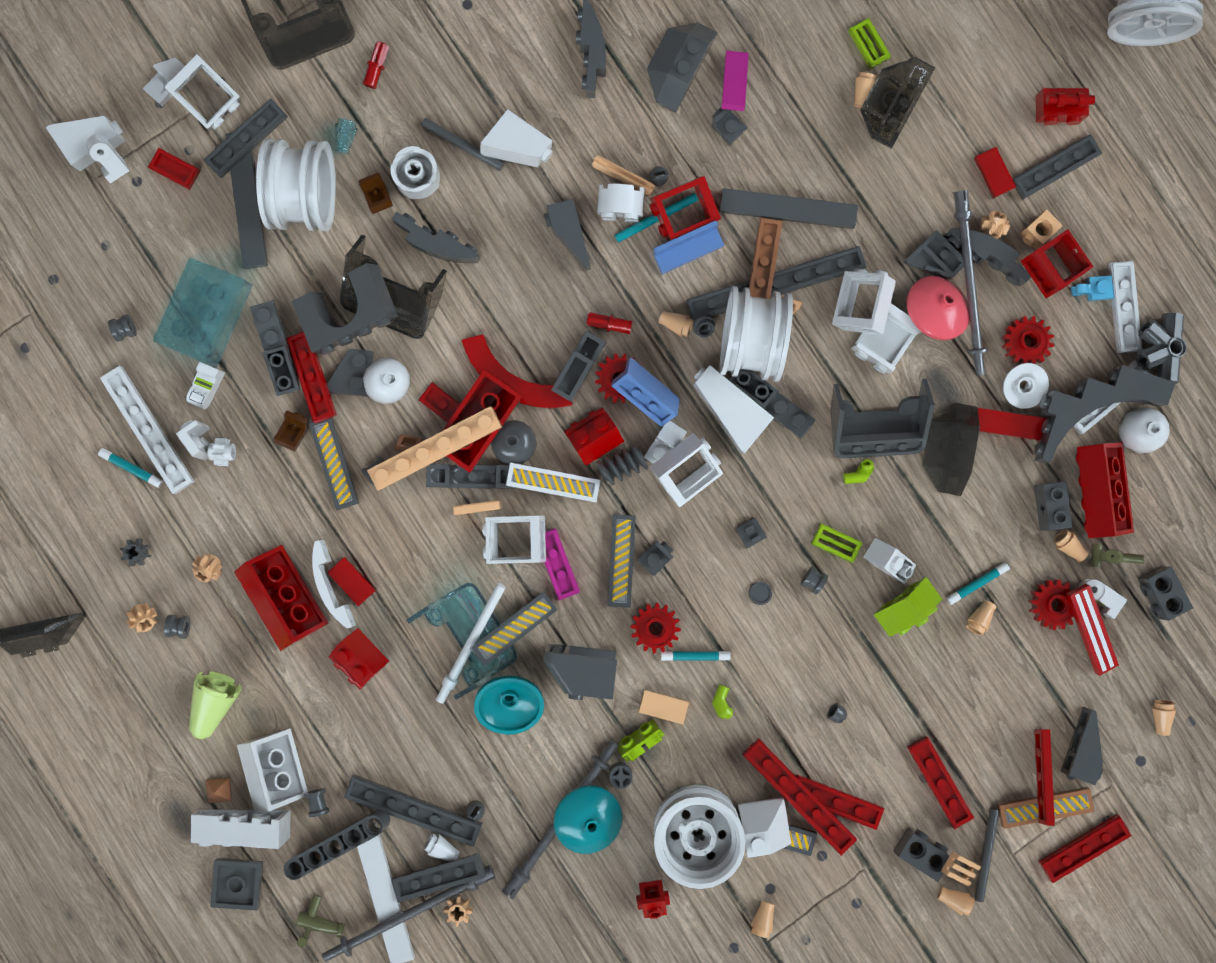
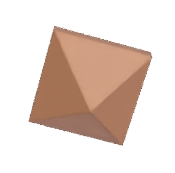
(406, 442)
(218, 790)

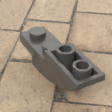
(593, 47)
(442, 246)
(997, 253)
(275, 347)
(769, 398)

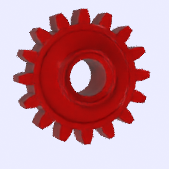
(1035, 332)
(606, 376)
(1042, 602)
(660, 639)

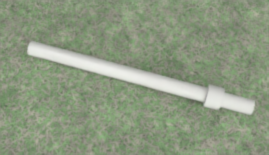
(450, 680)

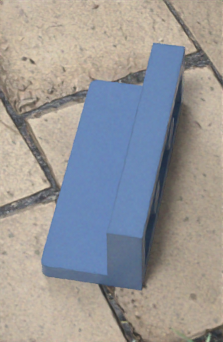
(688, 247)
(647, 393)

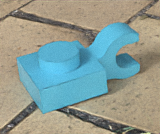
(1095, 288)

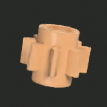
(995, 224)
(207, 568)
(141, 618)
(452, 912)

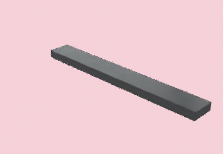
(784, 280)

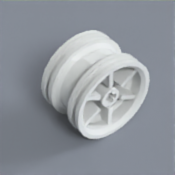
(1154, 21)
(296, 185)
(756, 334)
(698, 870)

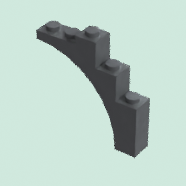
(1123, 385)

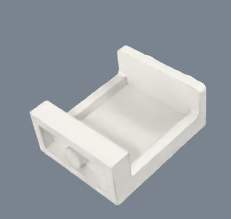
(888, 348)

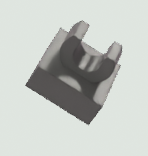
(750, 533)

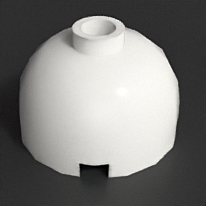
(386, 380)
(1144, 430)

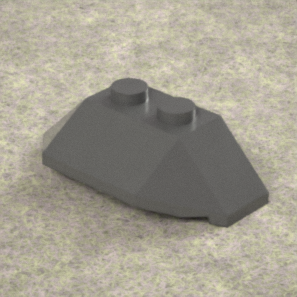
(678, 62)

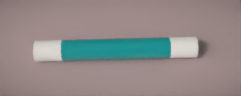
(131, 468)
(977, 583)
(695, 655)

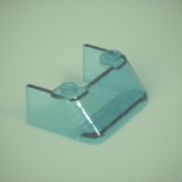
(461, 612)

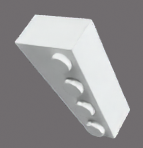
(240, 828)

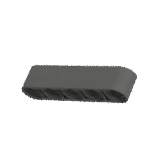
(329, 852)

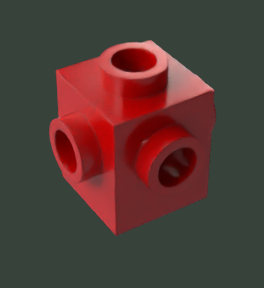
(652, 899)

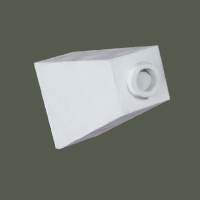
(734, 410)

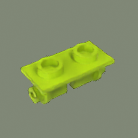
(631, 745)

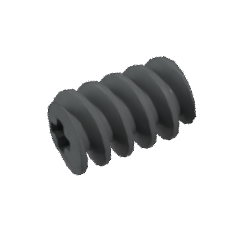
(622, 465)

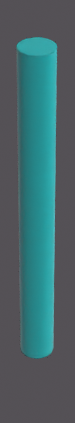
(645, 223)

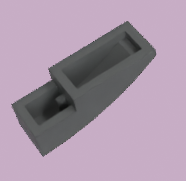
(578, 366)

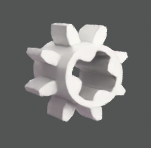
(221, 451)

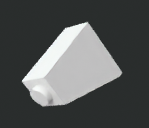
(73, 135)
(516, 142)

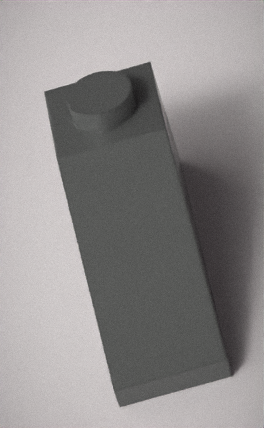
(566, 227)
(1084, 753)

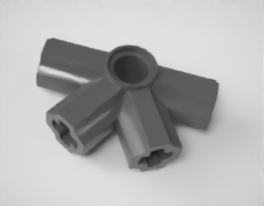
(1165, 346)

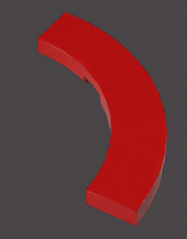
(533, 394)

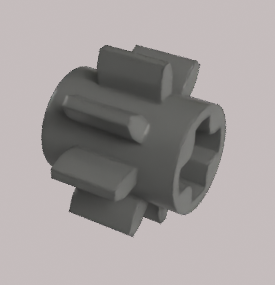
(140, 548)

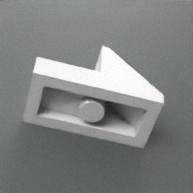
(166, 72)
(667, 439)

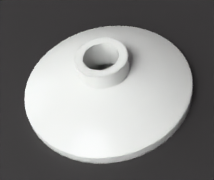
(1035, 388)

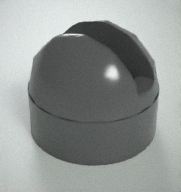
(660, 179)
(837, 713)
(471, 806)

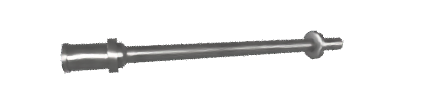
(963, 216)
(521, 874)
(347, 945)

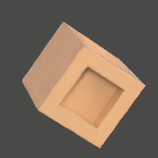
(1047, 223)

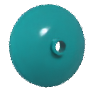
(509, 713)
(578, 810)

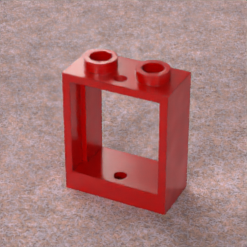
(706, 201)
(1044, 272)

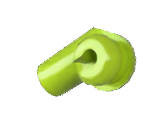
(720, 704)

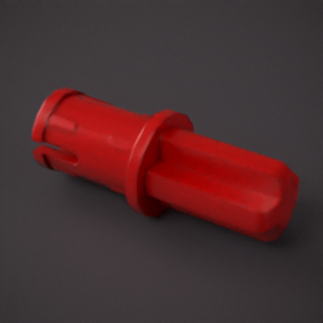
(375, 65)
(609, 323)

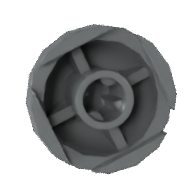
(514, 443)

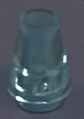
(344, 132)

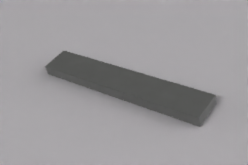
(788, 208)
(247, 213)
(413, 810)

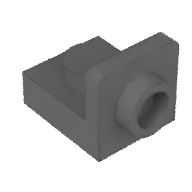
(727, 125)
(656, 557)

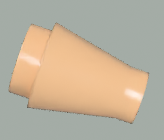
(863, 85)
(677, 323)
(1069, 544)
(981, 618)
(1163, 716)
(956, 900)
(763, 921)

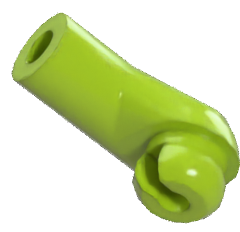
(861, 474)

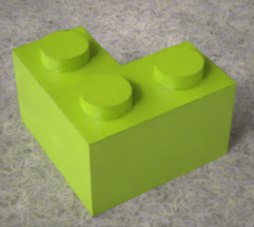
(909, 608)

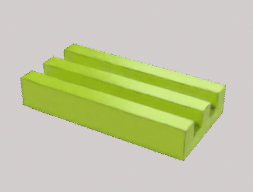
(861, 47)
(818, 534)

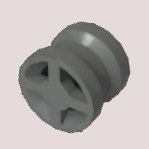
(122, 328)
(814, 580)
(177, 626)
(620, 780)

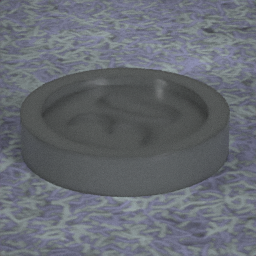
(760, 593)

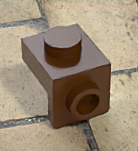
(375, 193)
(291, 431)

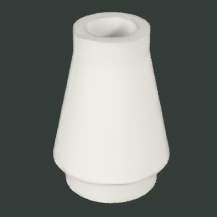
(440, 848)

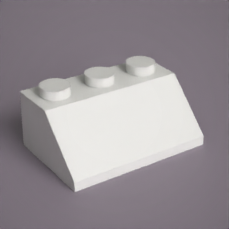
(272, 770)

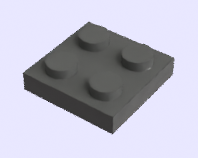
(236, 884)

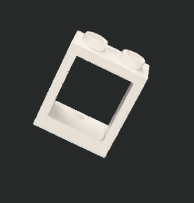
(186, 75)
(847, 297)
(696, 481)
(537, 534)

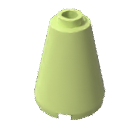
(211, 701)

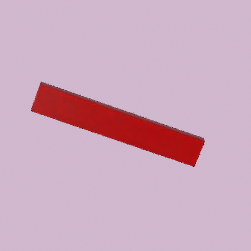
(799, 796)

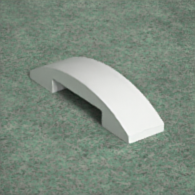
(319, 558)

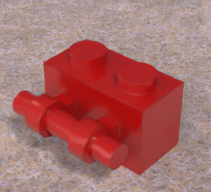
(1063, 105)
(594, 435)
(358, 658)

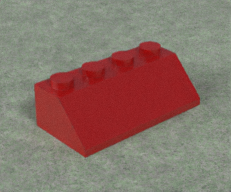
(486, 392)
(1104, 490)
(280, 597)

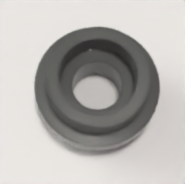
(704, 326)

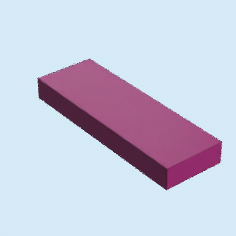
(735, 80)
(559, 567)

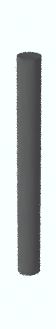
(459, 142)
(986, 855)

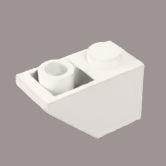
(890, 560)

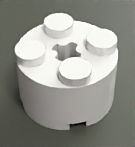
(403, 169)
(620, 201)

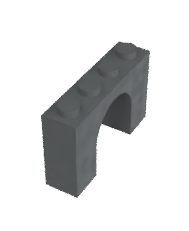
(373, 310)

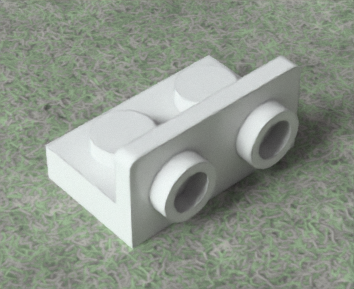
(190, 437)

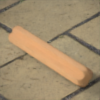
(622, 175)

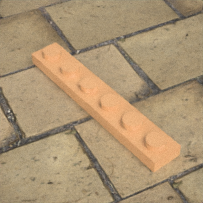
(434, 448)

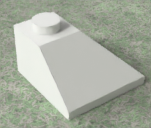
(764, 826)

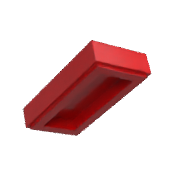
(174, 168)
(994, 172)
(351, 581)

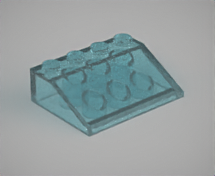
(203, 312)

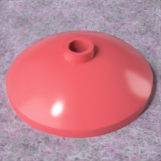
(938, 308)

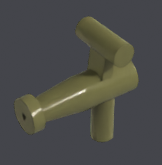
(1113, 556)
(312, 922)

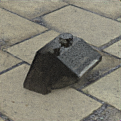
(894, 99)
(952, 448)
(40, 635)

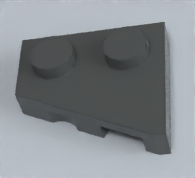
(937, 257)
(350, 373)

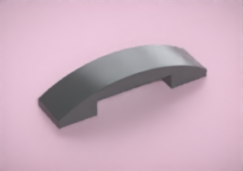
(456, 477)

